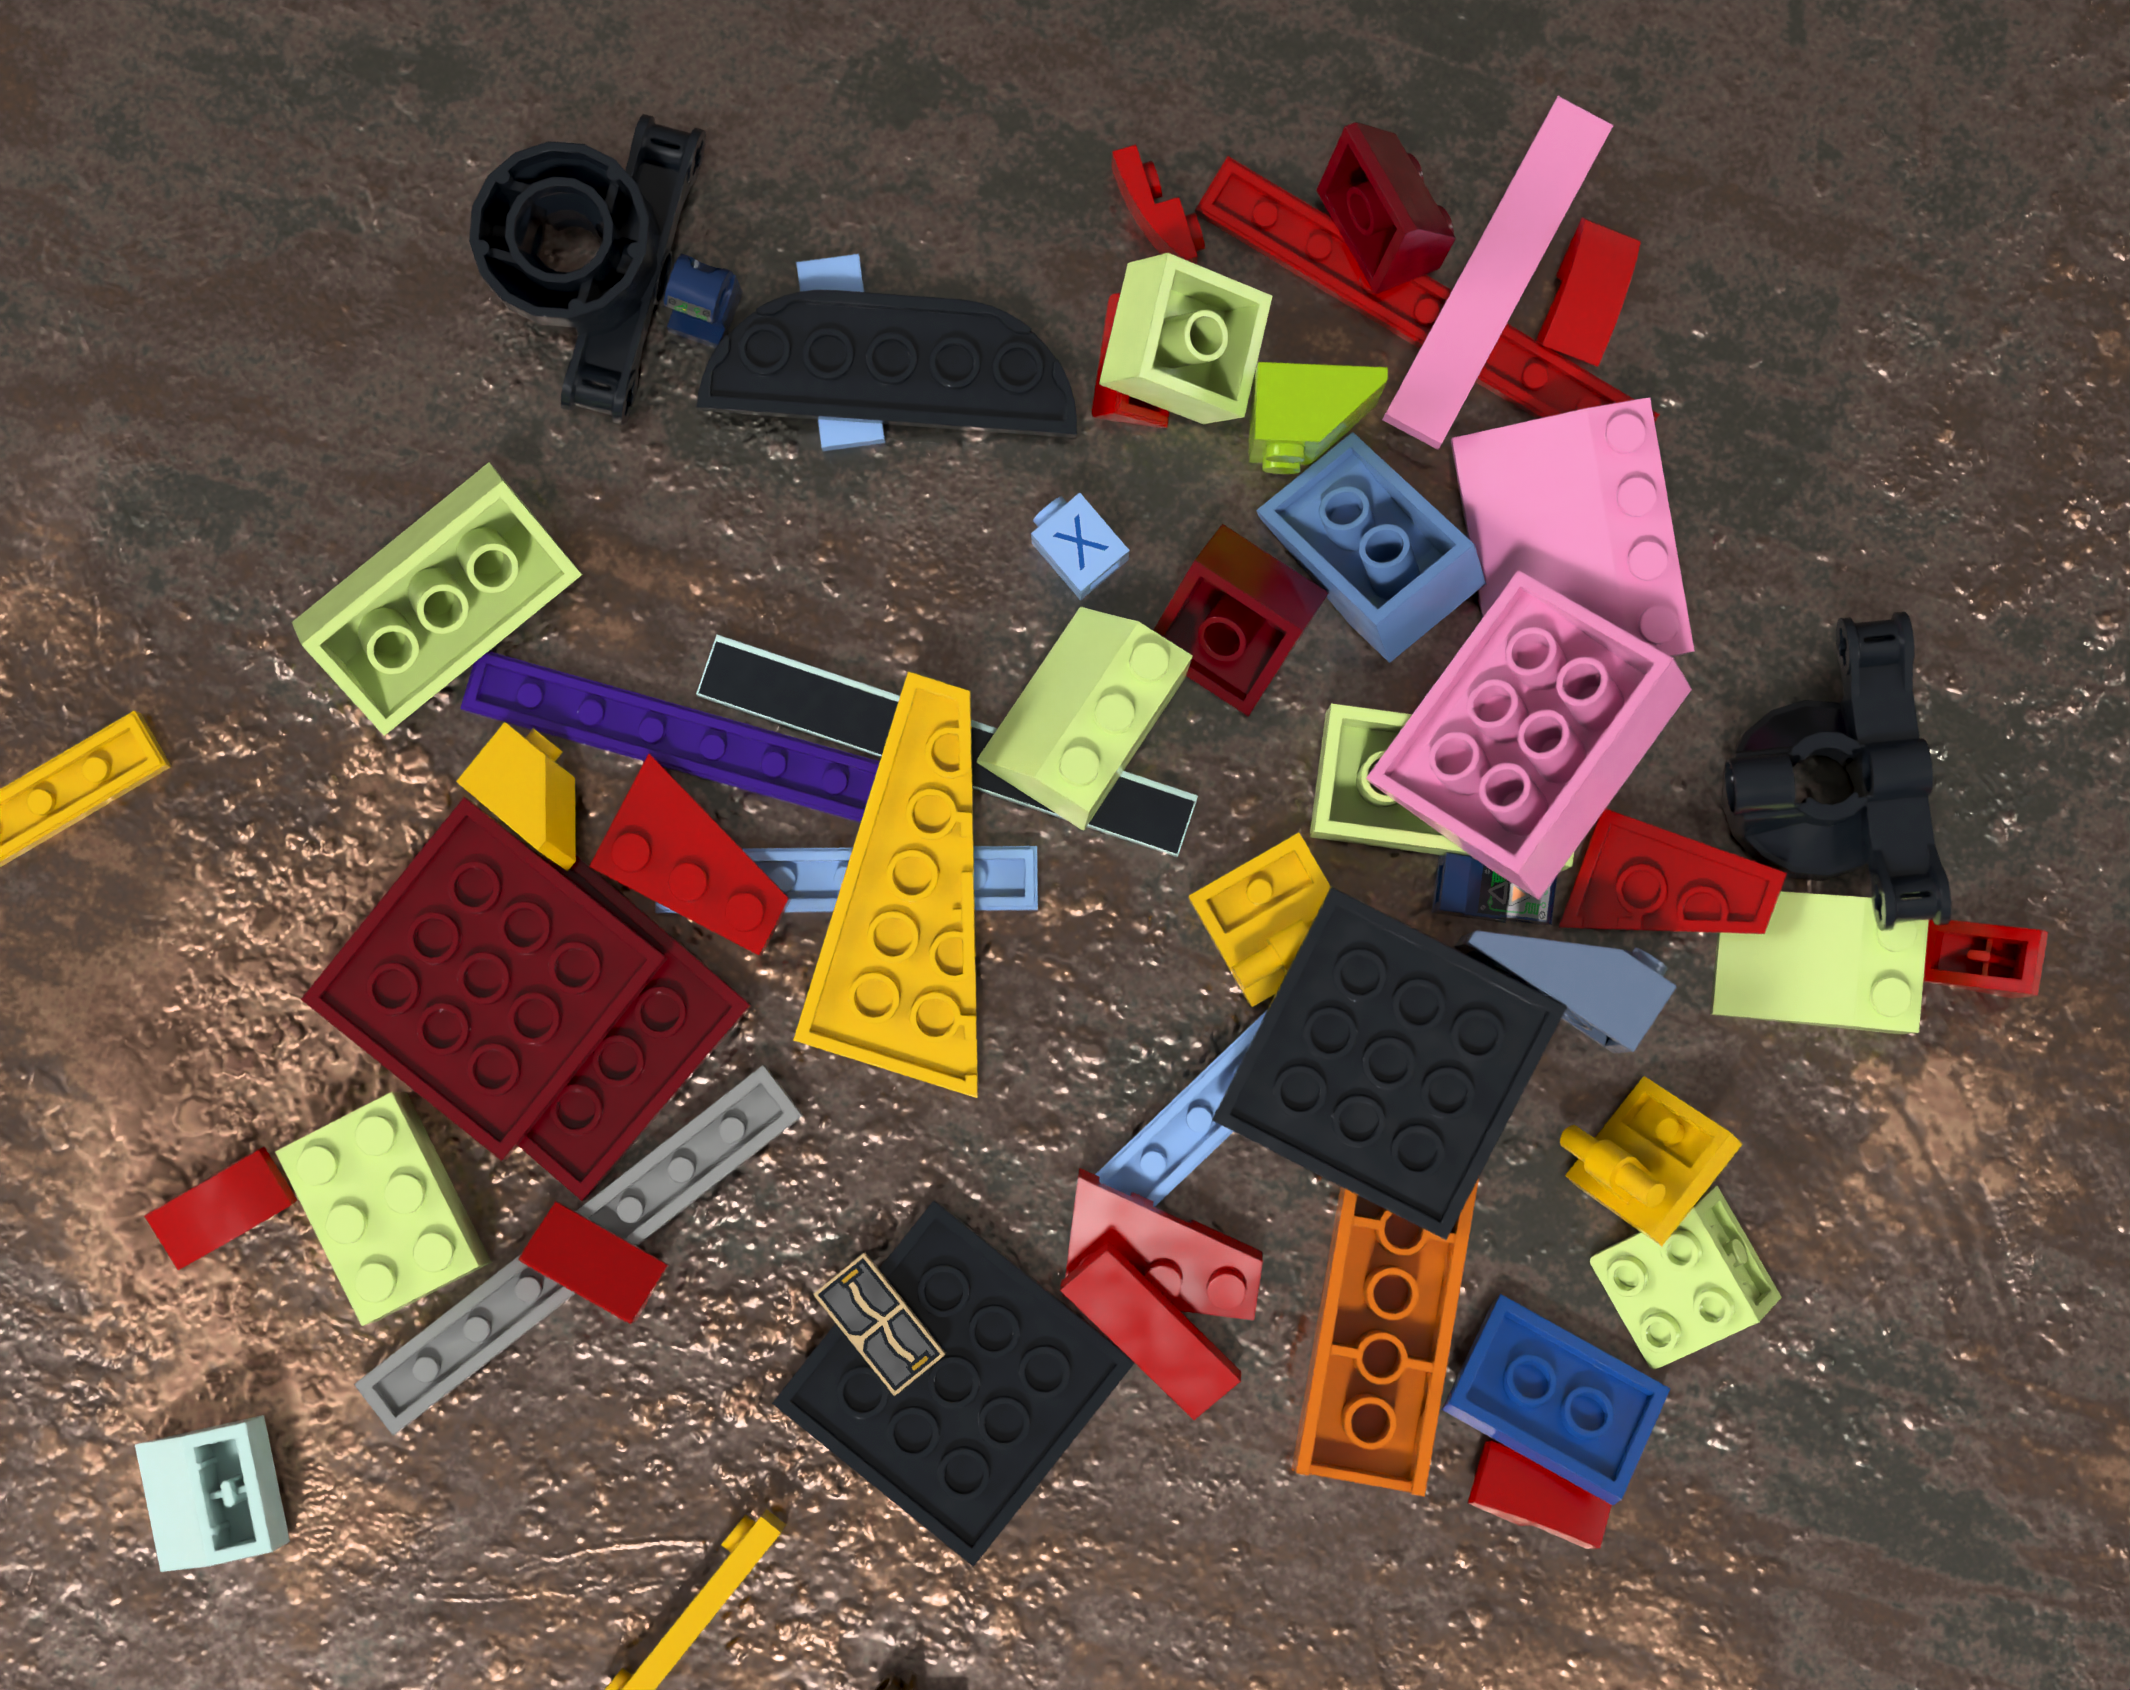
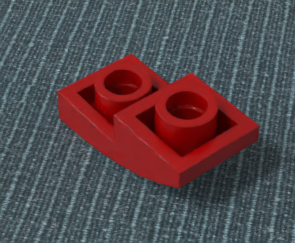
(1162, 222)
(1591, 292)
(221, 1208)
(1537, 1497)

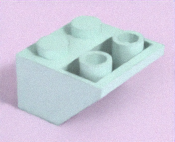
(212, 1495)

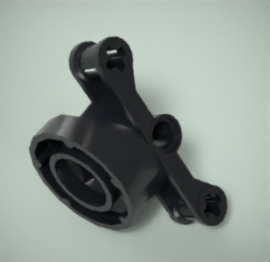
(615, 293)
(1889, 767)

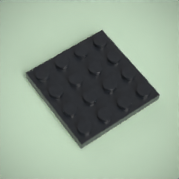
(1389, 1063)
(986, 1417)

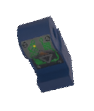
(701, 300)
(1476, 892)

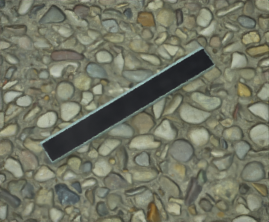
(862, 719)

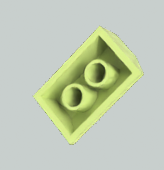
(1086, 713)

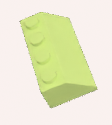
(435, 599)

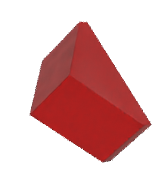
(1985, 958)

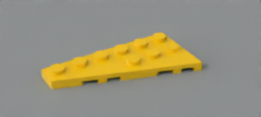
(902, 934)

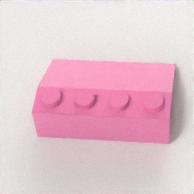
(1581, 512)
(1530, 732)

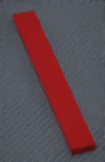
(1315, 250)

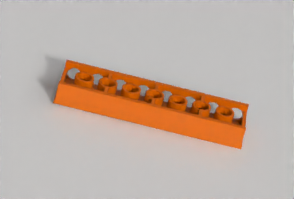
(1380, 1347)

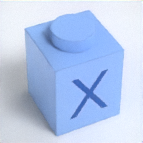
(1078, 544)

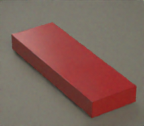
(1150, 1330)

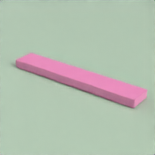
(1497, 273)

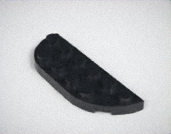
(890, 365)

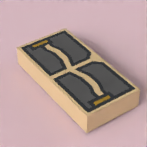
(879, 1324)

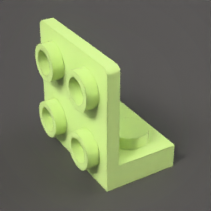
(1692, 1287)

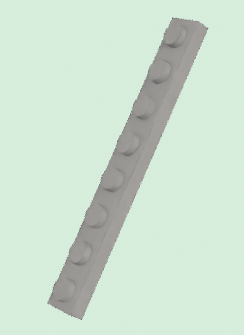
(629, 1207)

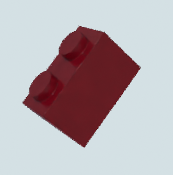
(1384, 208)
(1238, 617)

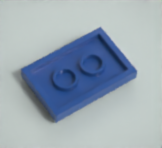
(1556, 1399)

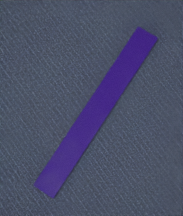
(672, 734)

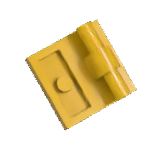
(1263, 914)
(1650, 1159)

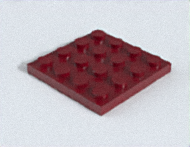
(484, 979)
(640, 1060)

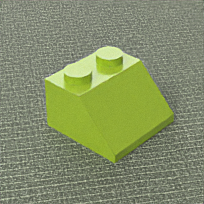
(1306, 410)

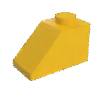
(527, 791)

